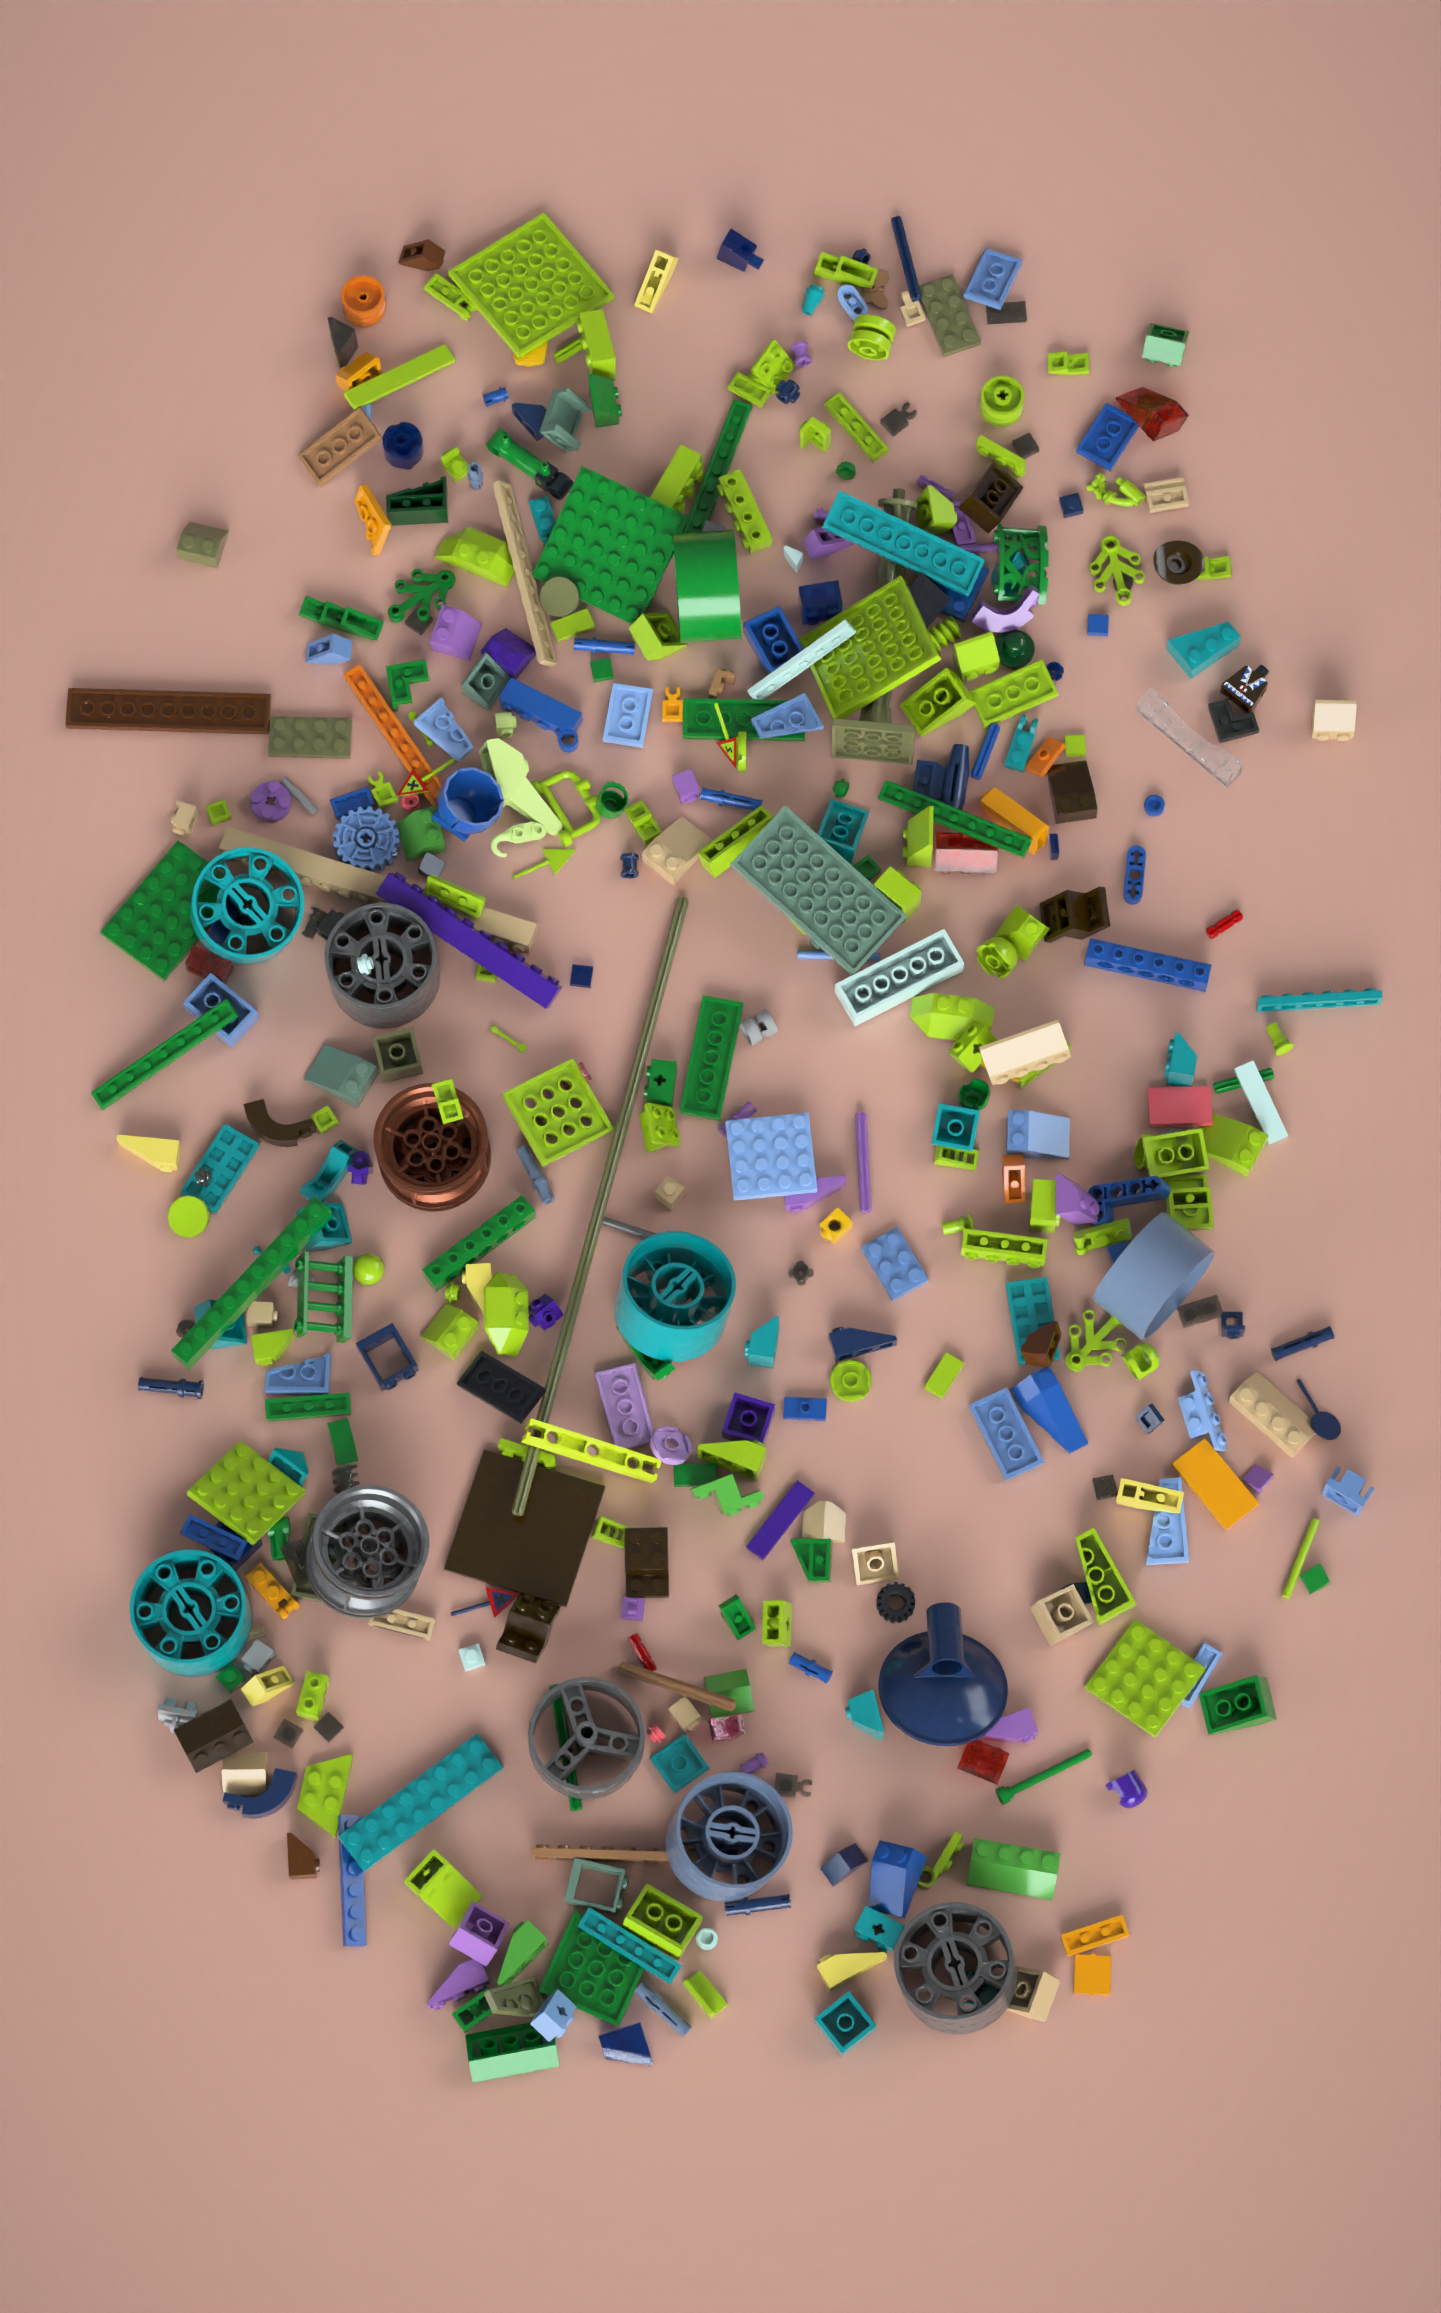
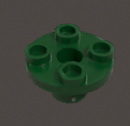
(1015, 649)

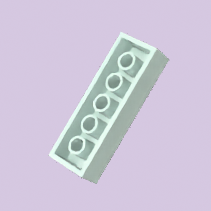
(899, 977)

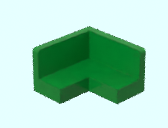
(400, 678)

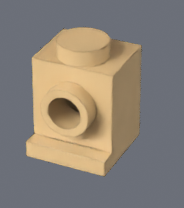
(184, 818)

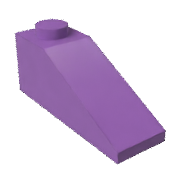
(823, 543)
(825, 1187)
(1014, 1728)

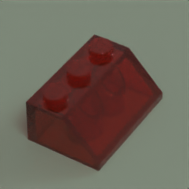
(964, 854)

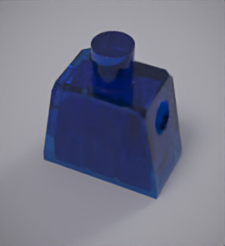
(739, 252)

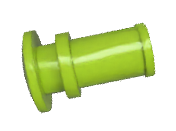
(1280, 1042)
(958, 1224)

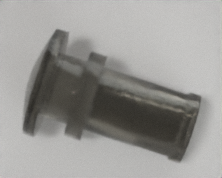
(315, 918)

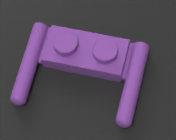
(964, 535)

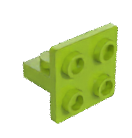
(772, 366)
(659, 1127)

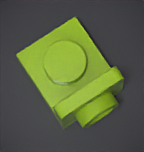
(454, 464)

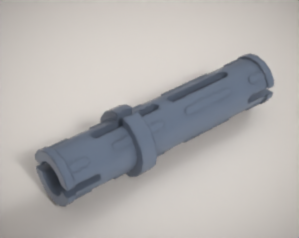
(537, 1178)
(661, 2008)

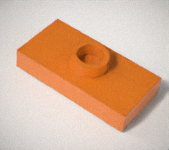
(1045, 757)

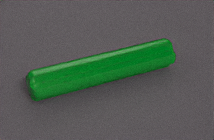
(1233, 1083)

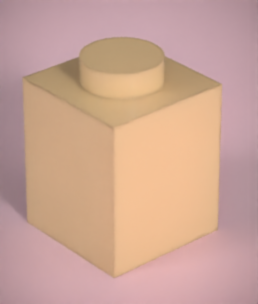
(670, 1193)
(262, 1314)
(685, 1714)

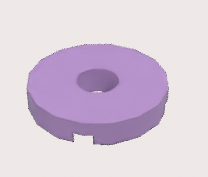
(665, 1453)

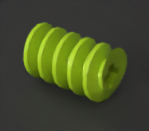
(945, 632)

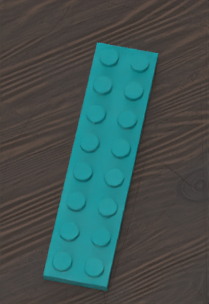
(903, 543)
(420, 1802)

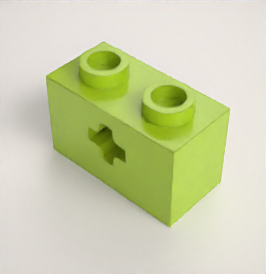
(966, 1049)
(777, 1623)

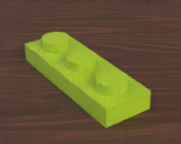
(455, 896)

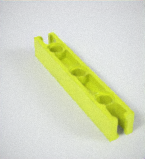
(575, 1447)

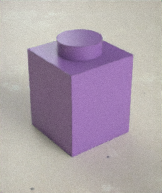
(686, 787)

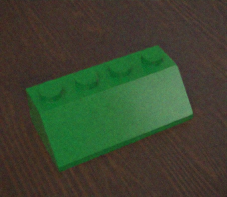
(509, 2052)

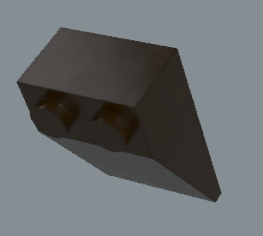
(991, 497)
(1072, 792)

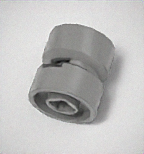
(752, 1031)

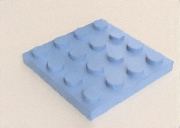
(771, 1156)

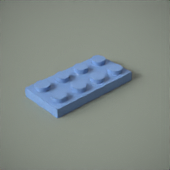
(1006, 1434)

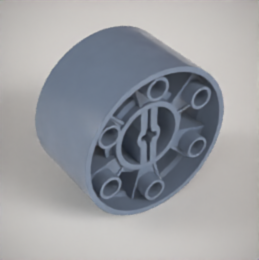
(1153, 1275)
(709, 1835)

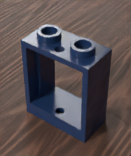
(377, 1339)

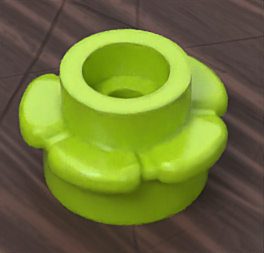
(453, 1292)

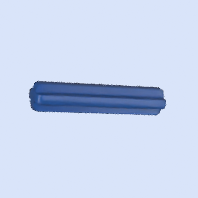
(985, 751)

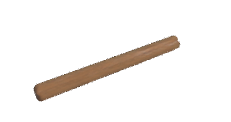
(677, 1686)

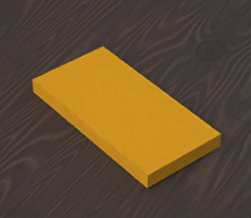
(1215, 1484)

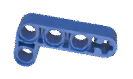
(1151, 1189)

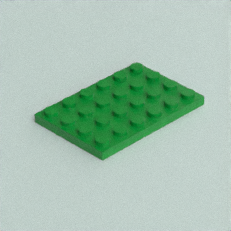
(156, 918)

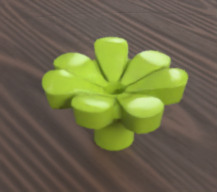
(1098, 485)

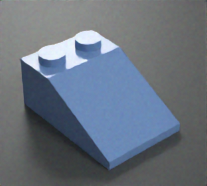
(1037, 1135)

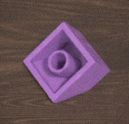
(455, 633)
(1074, 1202)

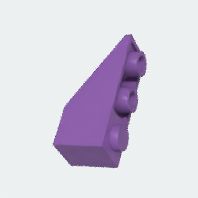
(464, 1979)

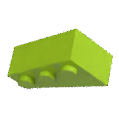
(597, 344)

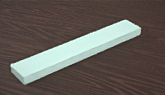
(802, 661)

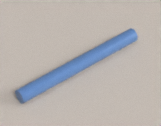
(804, 954)

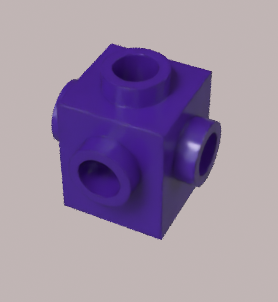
(544, 1312)

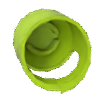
(1141, 1360)

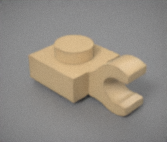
(911, 311)

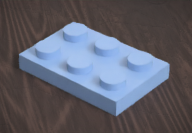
(628, 715)

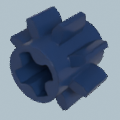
(788, 391)

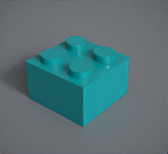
(845, 2023)

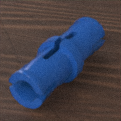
(810, 1667)

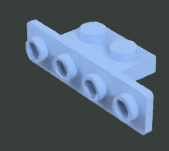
(1200, 1413)

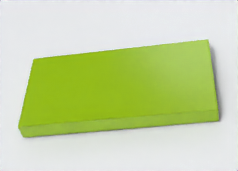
(1014, 693)

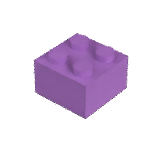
(479, 1933)

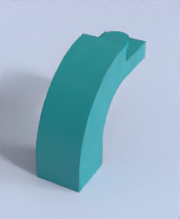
(331, 1172)

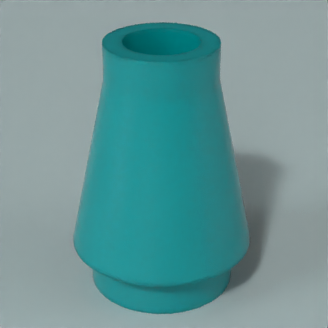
(812, 299)

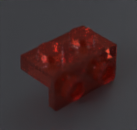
(983, 1761)

